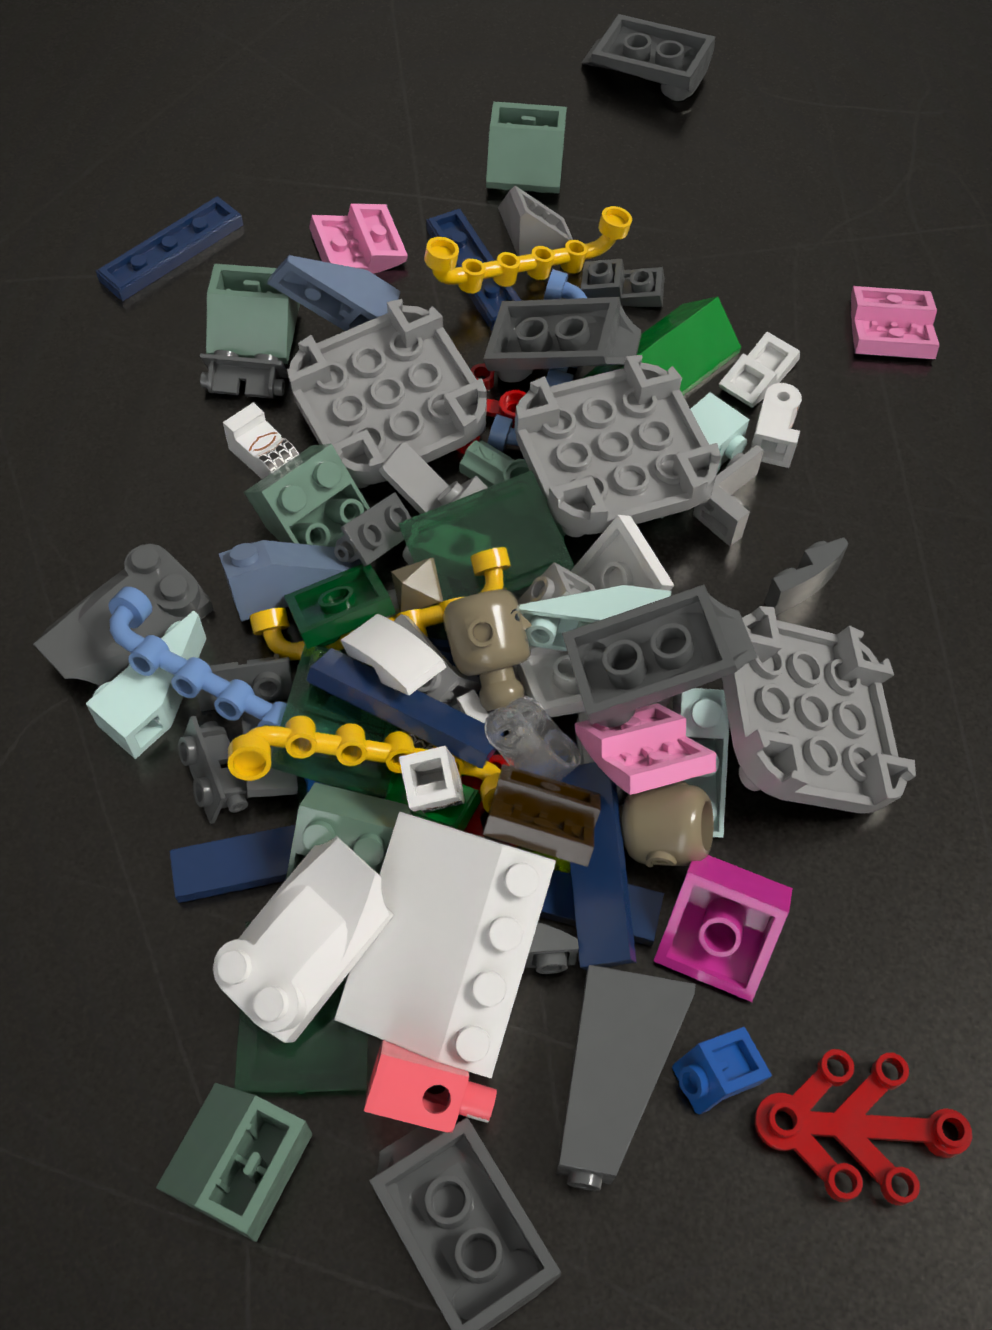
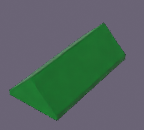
(691, 339)

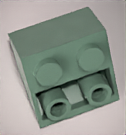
(526, 147)
(248, 313)
(308, 498)
(355, 818)
(236, 1159)

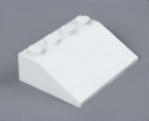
(453, 950)

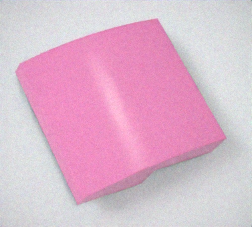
(360, 240)
(894, 322)
(646, 750)

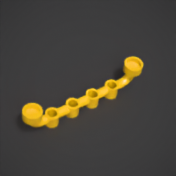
(443, 253)
(272, 621)
(251, 753)

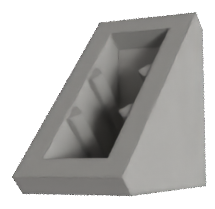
(532, 223)

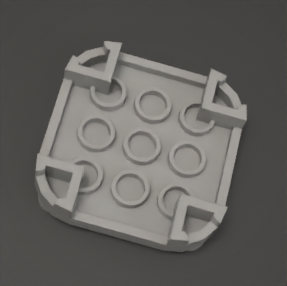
(388, 387)
(615, 447)
(814, 718)

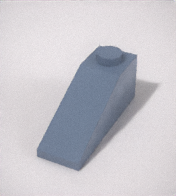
(334, 291)
(268, 570)

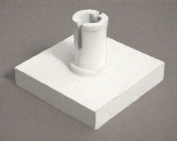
(622, 558)

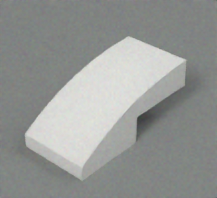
(762, 367)
(395, 653)

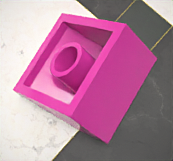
(724, 926)

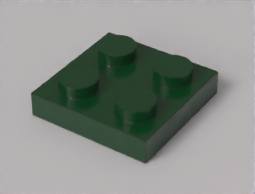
(338, 605)

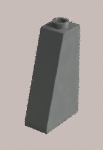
(618, 1057)

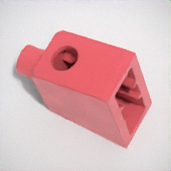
(400, 1093)

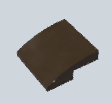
(543, 815)

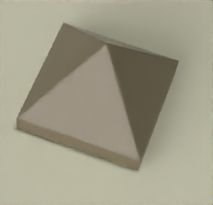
(417, 585)

